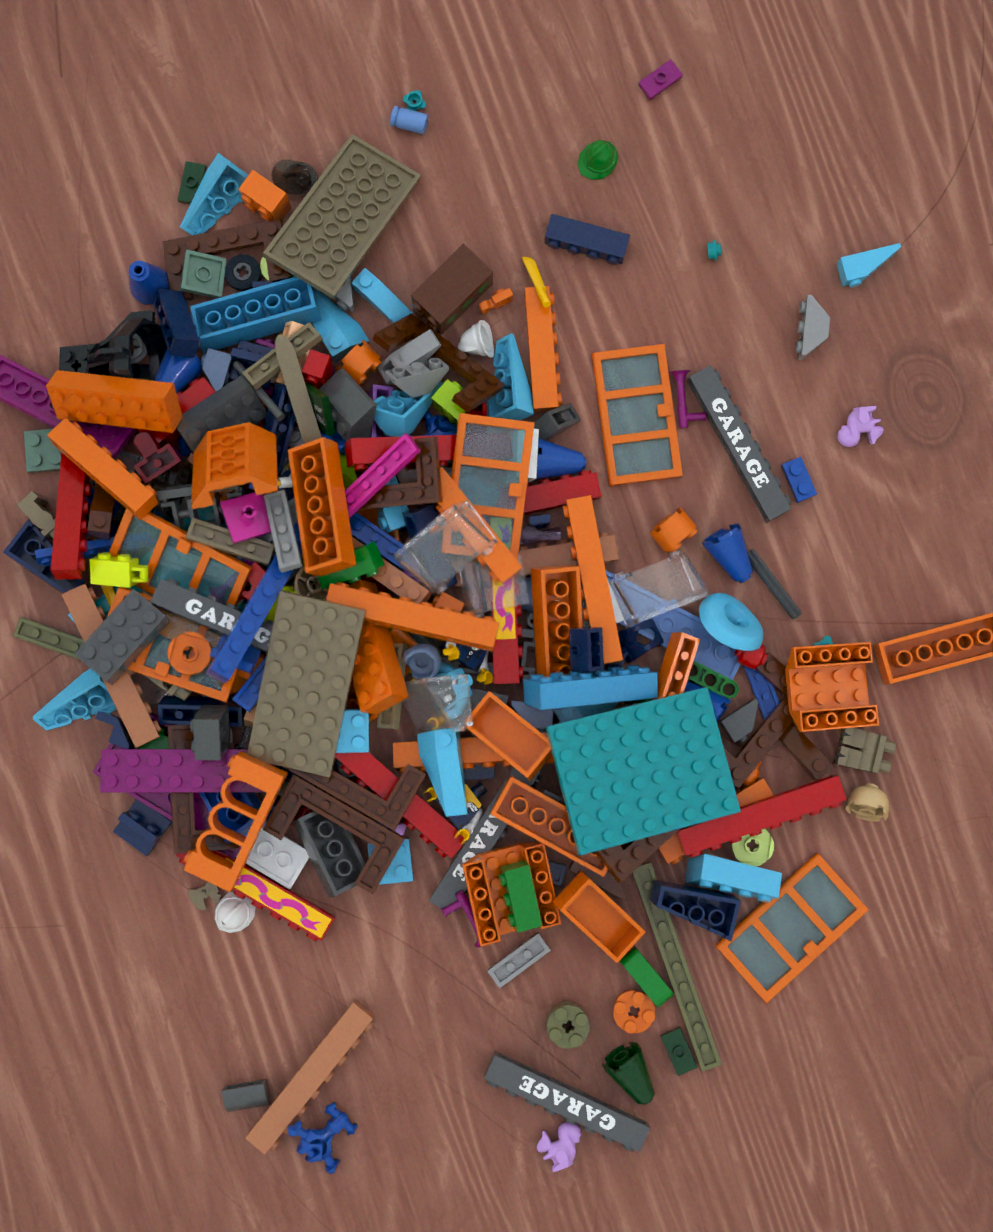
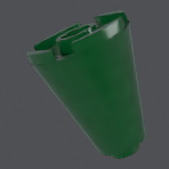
(630, 1072)

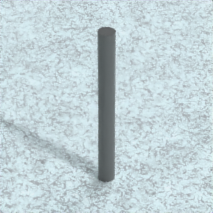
(261, 394)

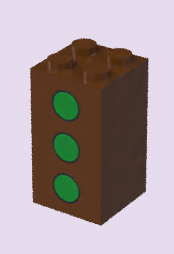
(452, 289)

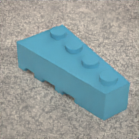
(733, 877)

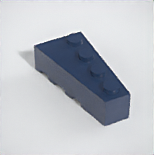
(23, 549)
(699, 906)

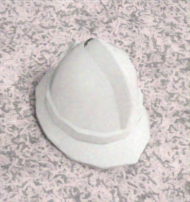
(477, 340)
(234, 913)

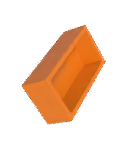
(510, 736)
(598, 917)

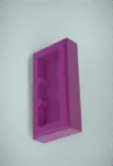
(660, 79)

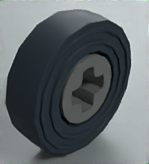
(237, 264)

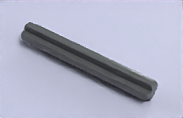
(774, 585)

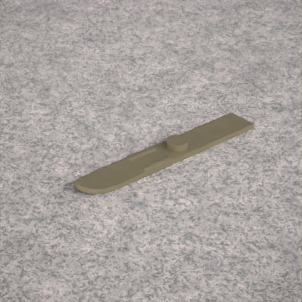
(296, 389)

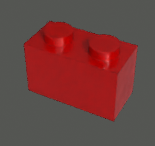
(317, 369)

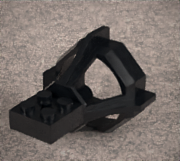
(112, 355)

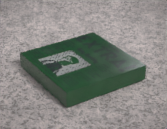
(321, 409)

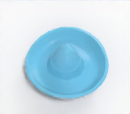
(731, 622)

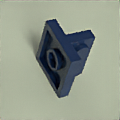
(248, 354)
(142, 827)

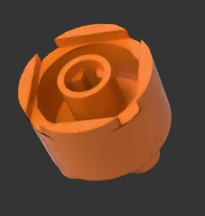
(360, 362)
(673, 530)

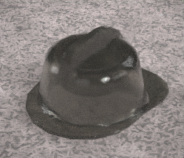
(294, 177)

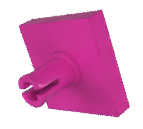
(246, 517)

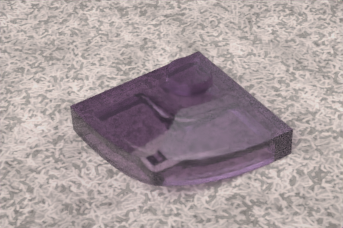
(530, 535)

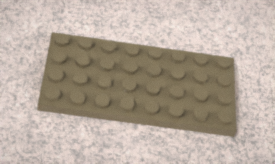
(342, 216)
(306, 683)

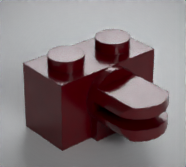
(155, 459)

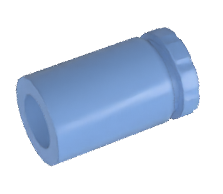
(409, 120)

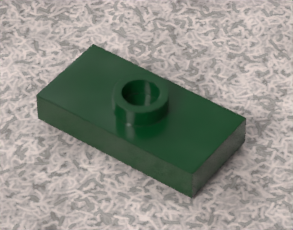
(191, 180)
(678, 1051)

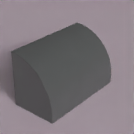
(246, 1095)

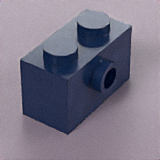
(586, 649)

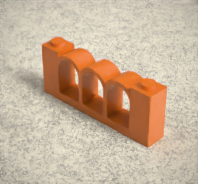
(212, 867)

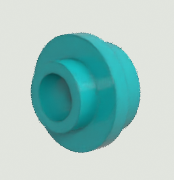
(714, 250)

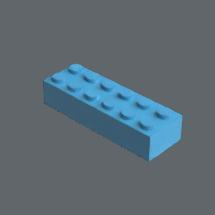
(254, 313)
(590, 687)

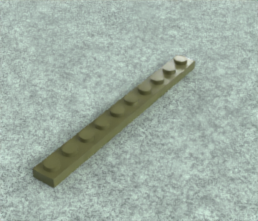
(677, 972)

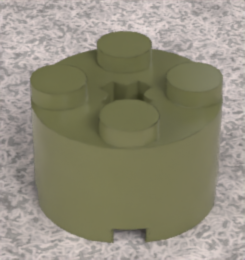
(573, 1035)

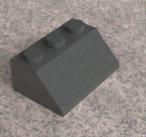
(350, 406)

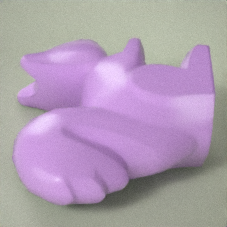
(860, 422)
(561, 1150)

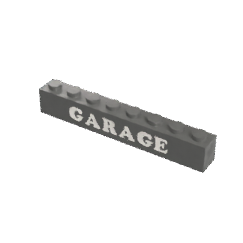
(739, 444)
(205, 611)
(481, 840)
(566, 1101)

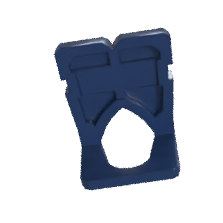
(635, 649)

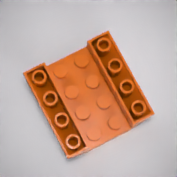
(234, 458)
(830, 687)
(487, 893)

